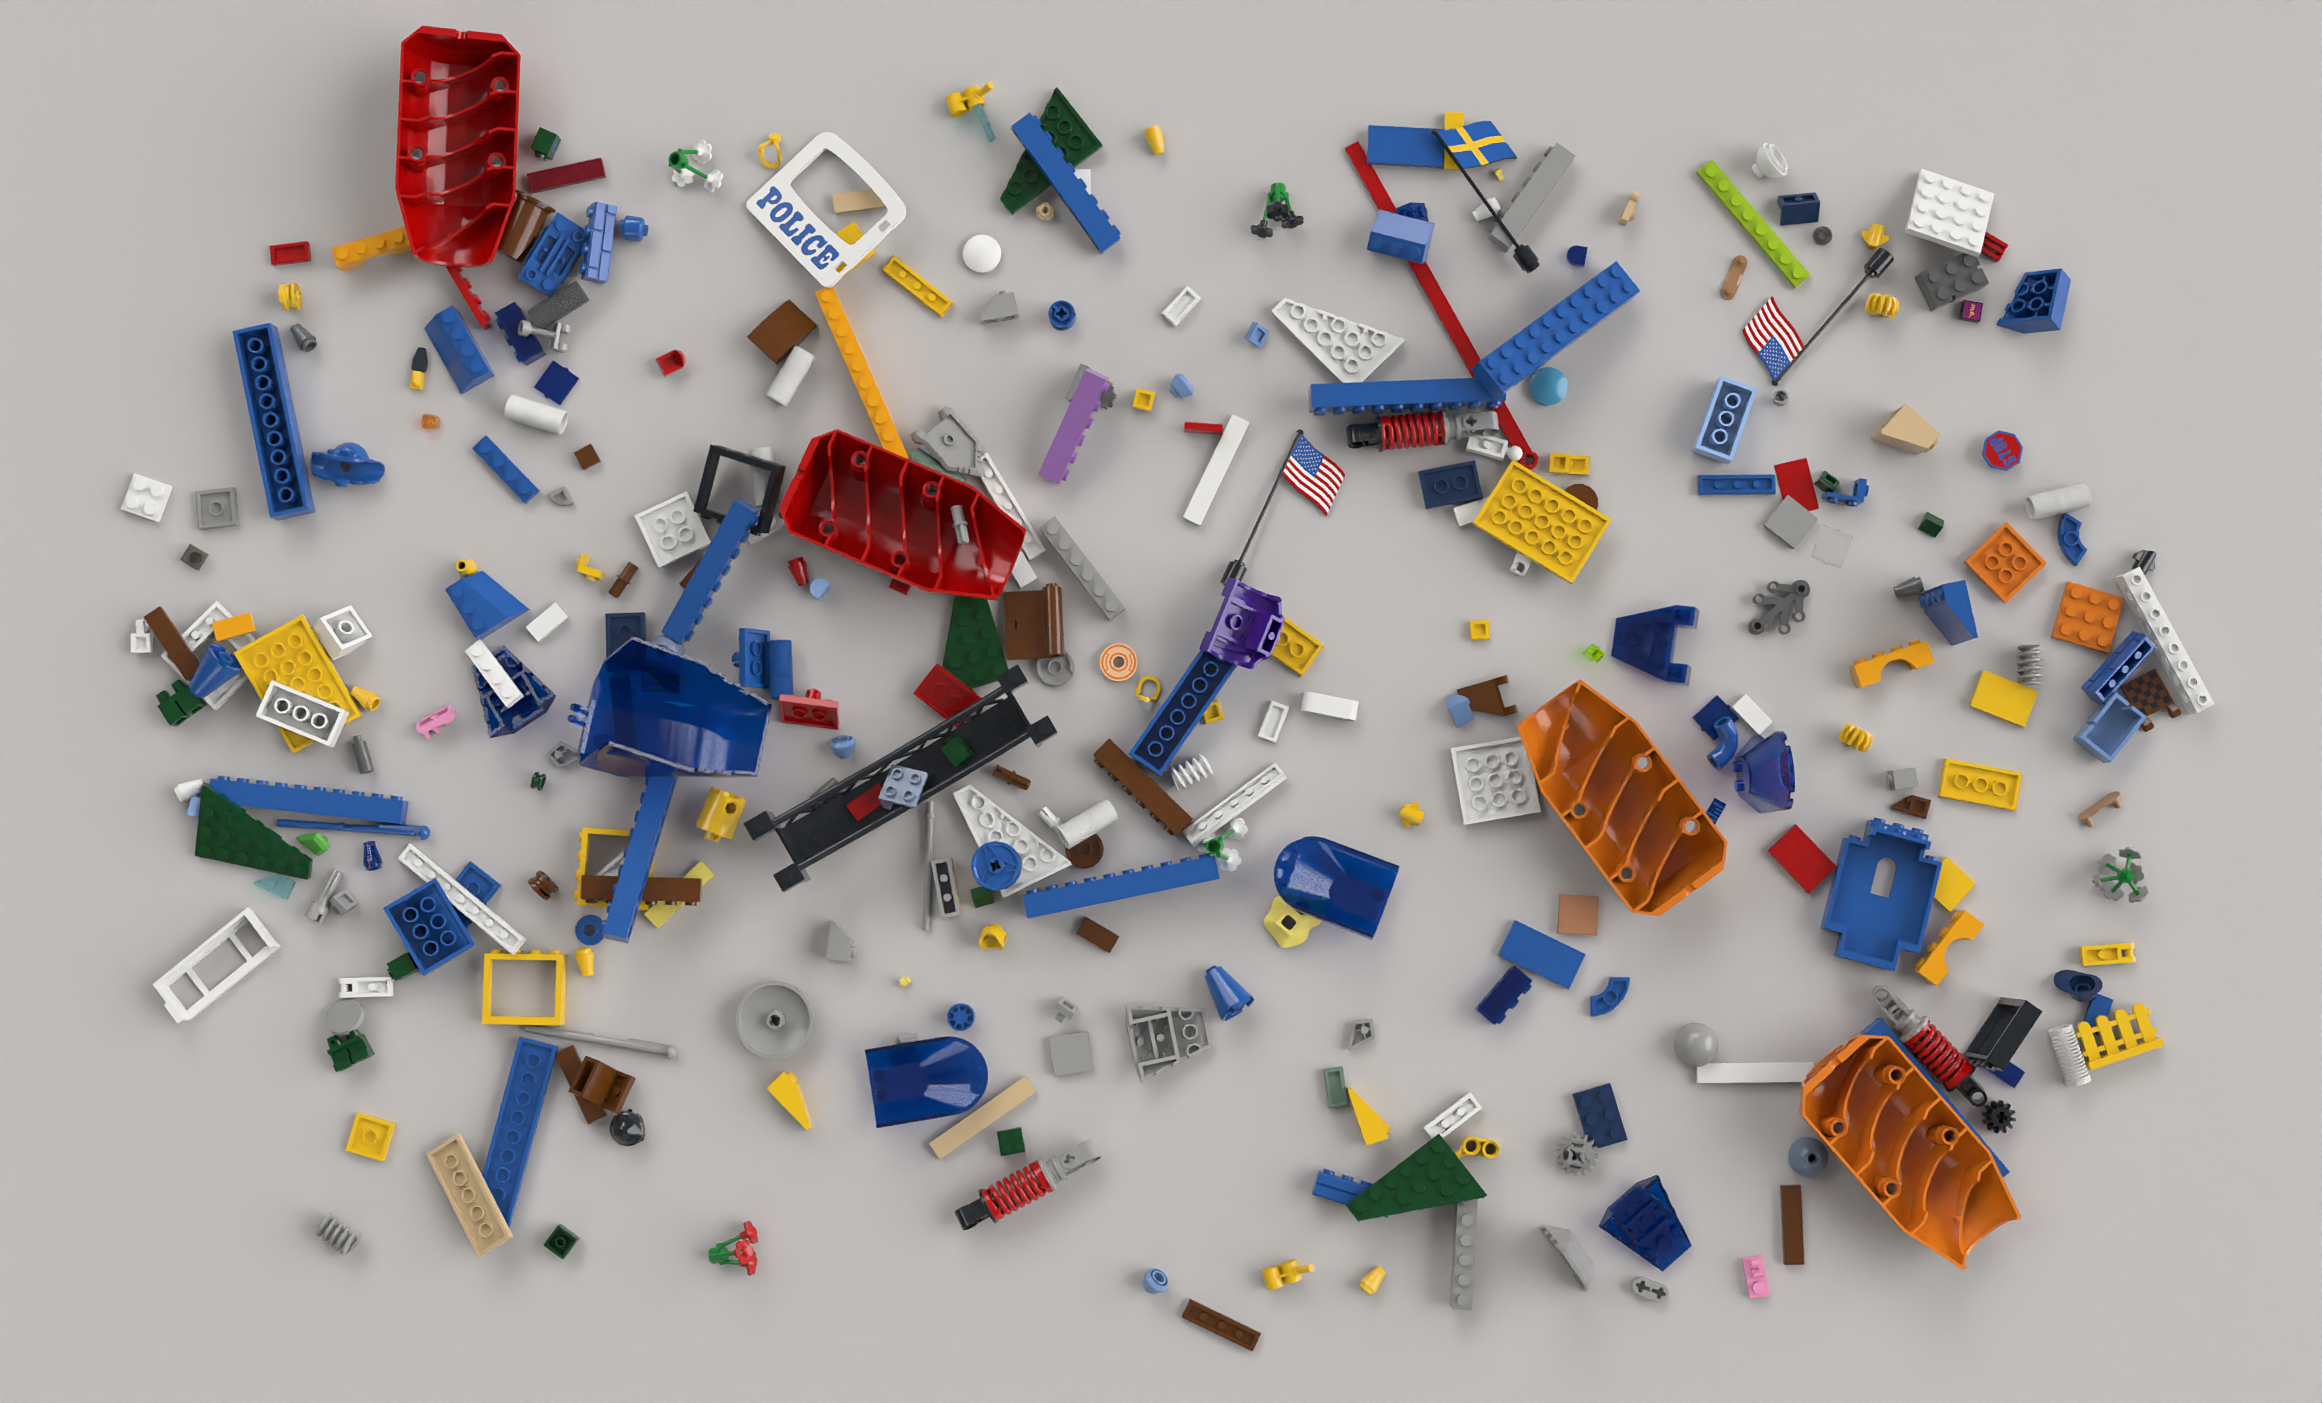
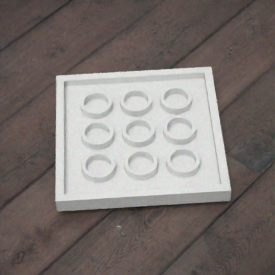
(1949, 213)
(1494, 780)

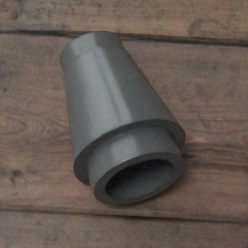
(304, 339)
(1909, 588)

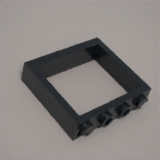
(771, 493)
(2002, 1033)

